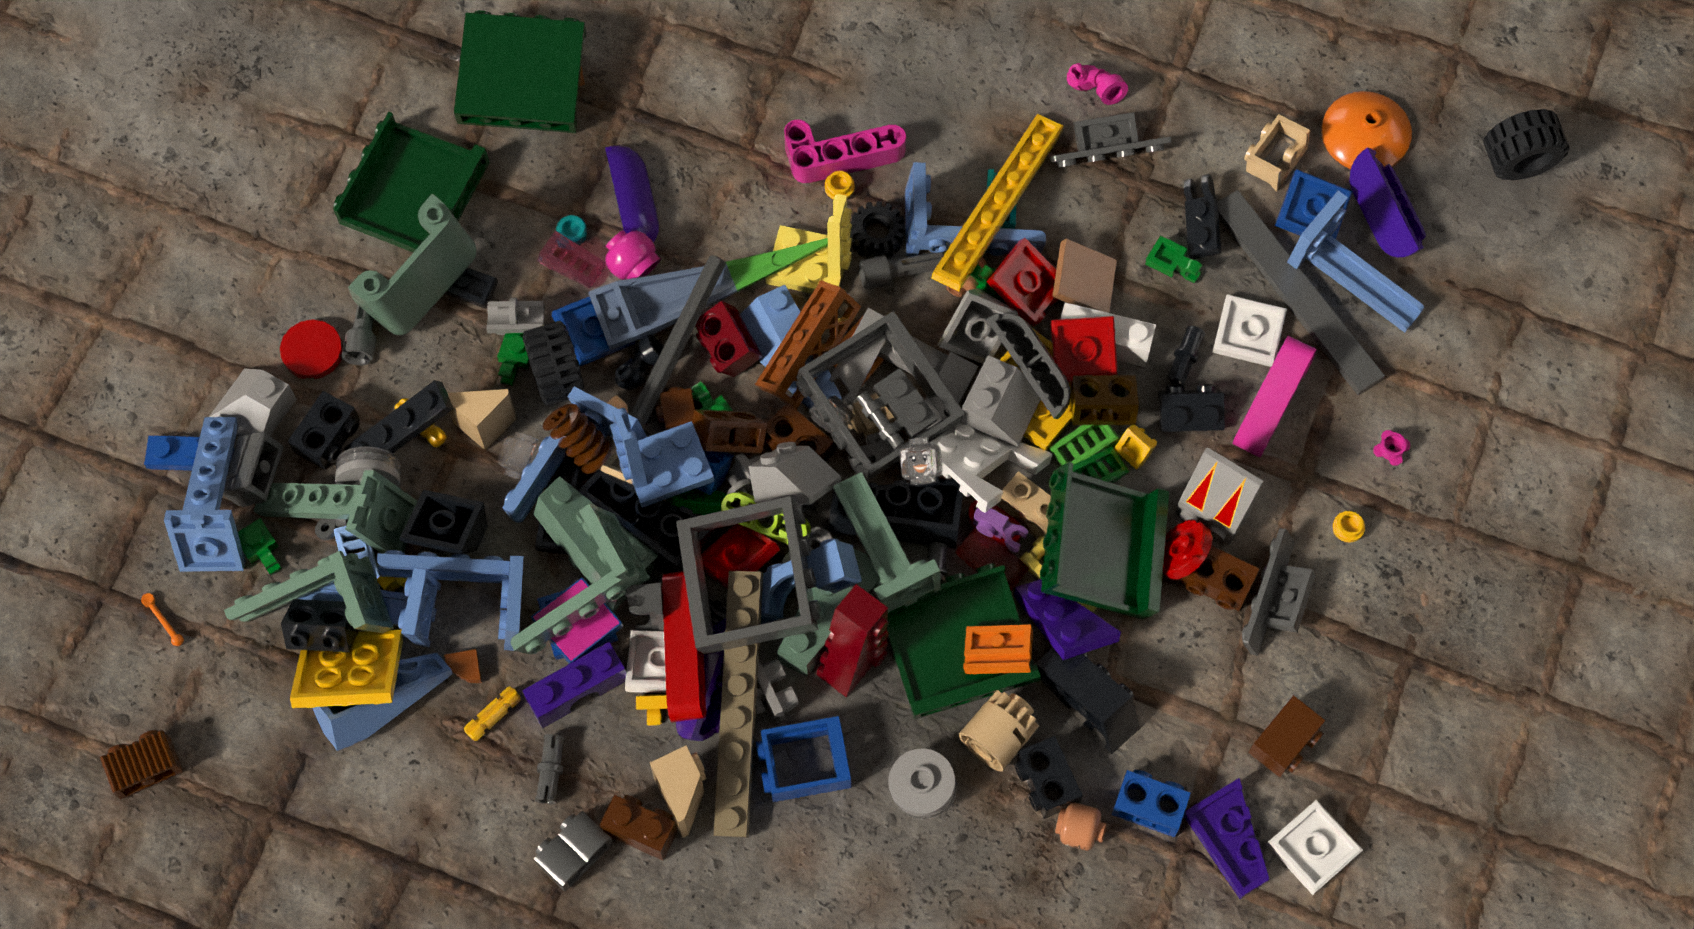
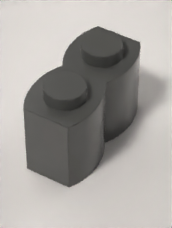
(572, 850)

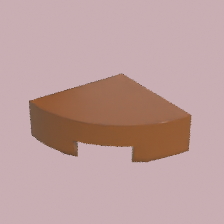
(465, 665)

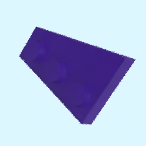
(1065, 622)
(1228, 836)

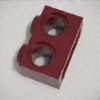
(731, 335)

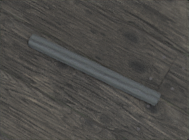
(678, 339)

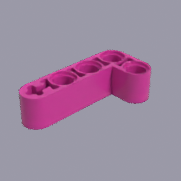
(843, 146)
(1274, 396)

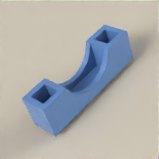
(833, 568)

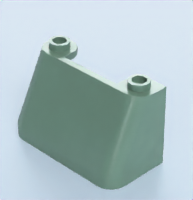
(423, 277)

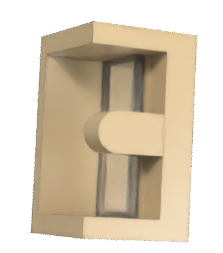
(1277, 151)

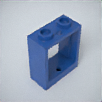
(802, 731)

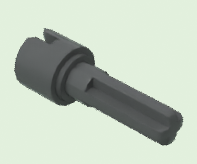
(880, 271)
(360, 341)

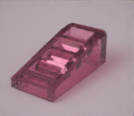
(567, 246)

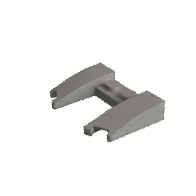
(853, 370)

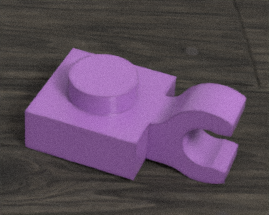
(997, 524)

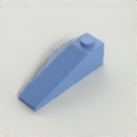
(768, 322)
(355, 723)

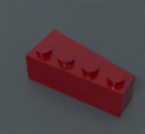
(855, 640)

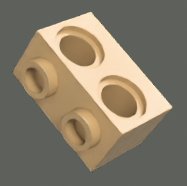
(1026, 504)

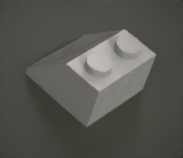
(1000, 402)
(793, 473)

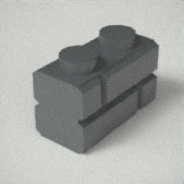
(252, 469)

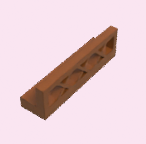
(805, 340)

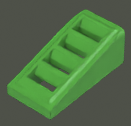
(1111, 440)

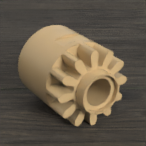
(999, 729)

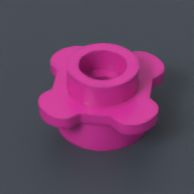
(1392, 439)

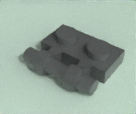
(905, 405)

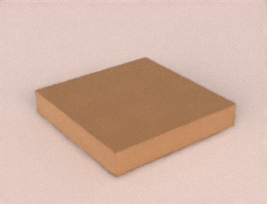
(1084, 276)

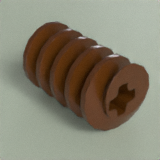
(579, 436)

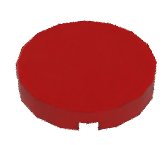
(311, 349)
(1186, 548)

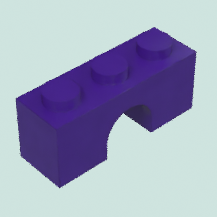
(556, 693)

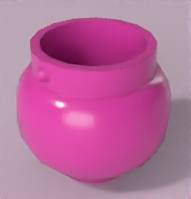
(631, 255)

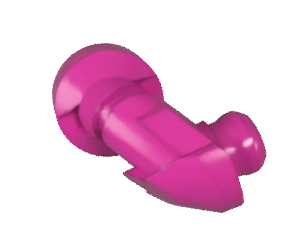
(1110, 87)

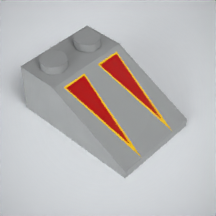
(1219, 496)

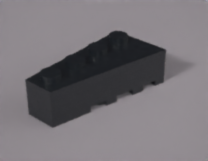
(913, 511)
(651, 525)

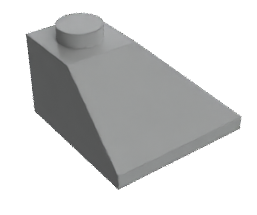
(256, 401)

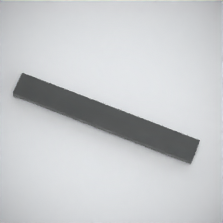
(1299, 293)

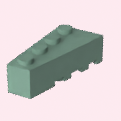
(560, 516)
(804, 650)

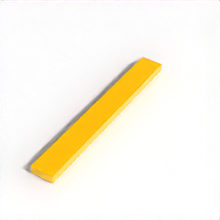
(997, 203)

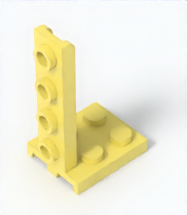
(824, 264)

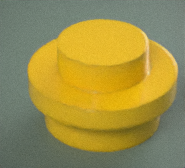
(839, 183)
(1348, 526)

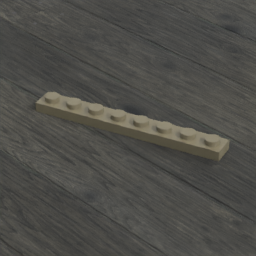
(738, 709)

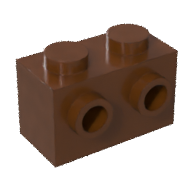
(1287, 736)
(638, 826)

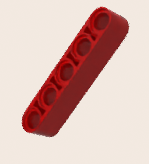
(682, 660)

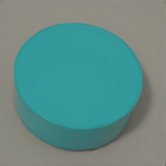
(572, 228)

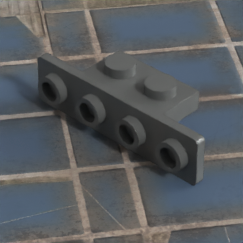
(1107, 135)
(1280, 596)

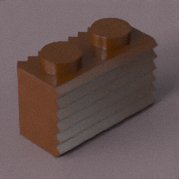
(141, 763)

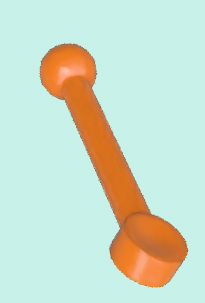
(148, 600)

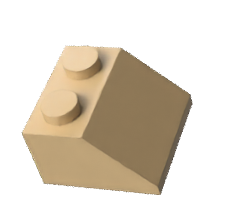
(680, 783)

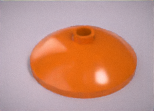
(1348, 132)

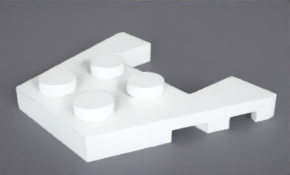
(973, 454)

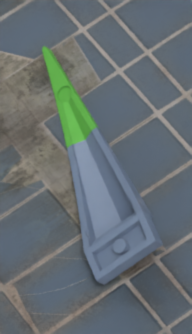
(651, 303)

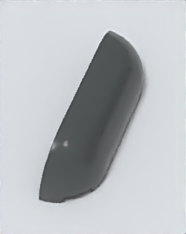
(1033, 361)

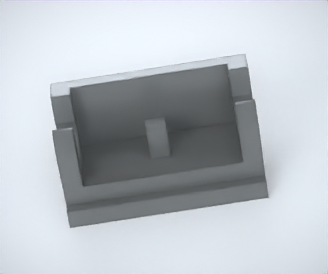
(646, 600)

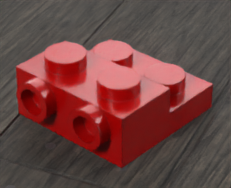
(1025, 282)

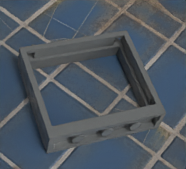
(917, 365)
(696, 587)

